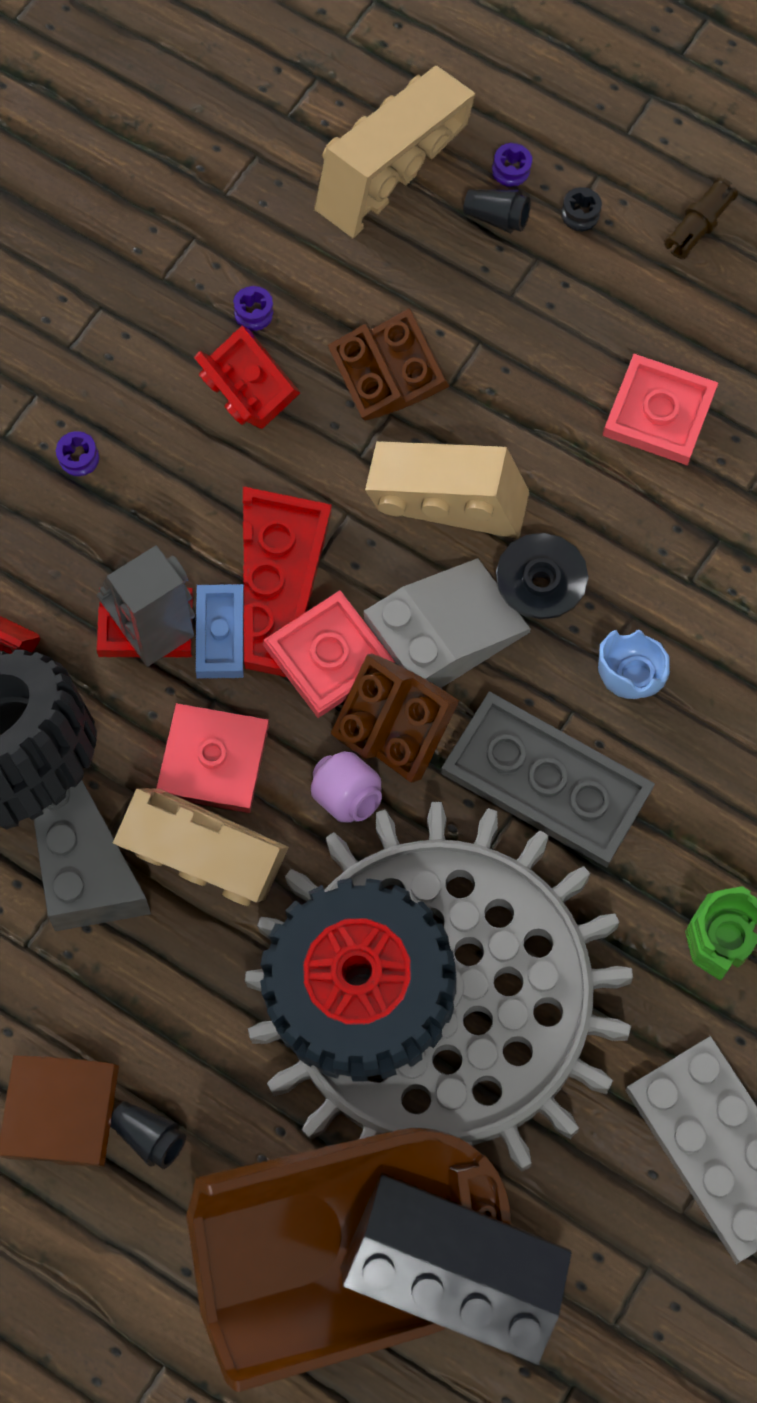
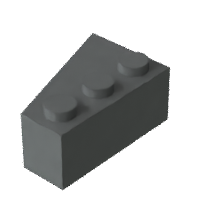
(150, 604)
(82, 868)

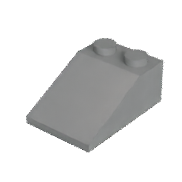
(446, 623)

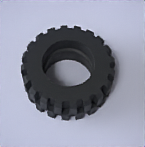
(43, 735)

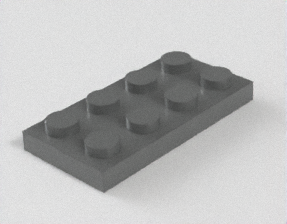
(547, 779)

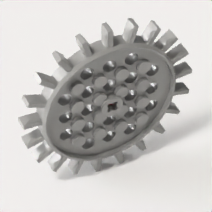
(558, 978)

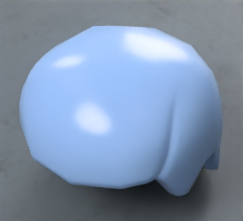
(633, 665)

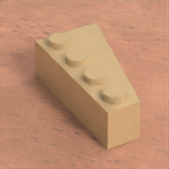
(390, 147)

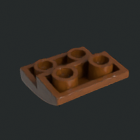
(388, 366)
(394, 717)
(58, 1110)

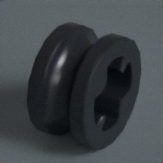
(577, 218)

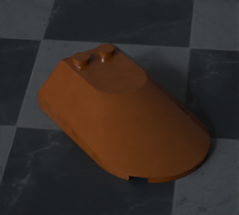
(275, 1240)

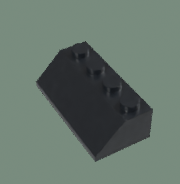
(457, 1268)

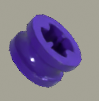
(510, 175)
(258, 318)
(87, 461)

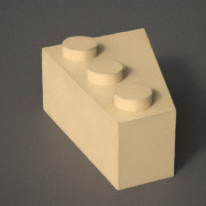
(449, 485)
(200, 845)

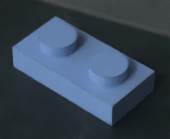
(220, 631)

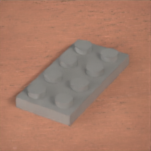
(709, 1136)

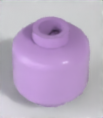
(346, 787)

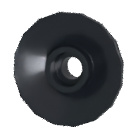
(547, 558)

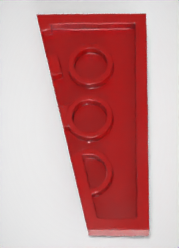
(280, 566)

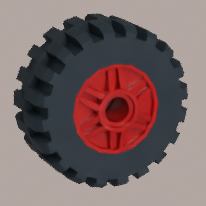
(367, 1025)

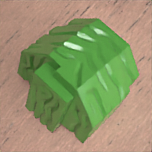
(723, 931)

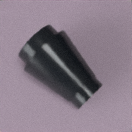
(499, 208)
(148, 1134)

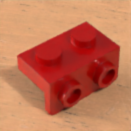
(247, 378)

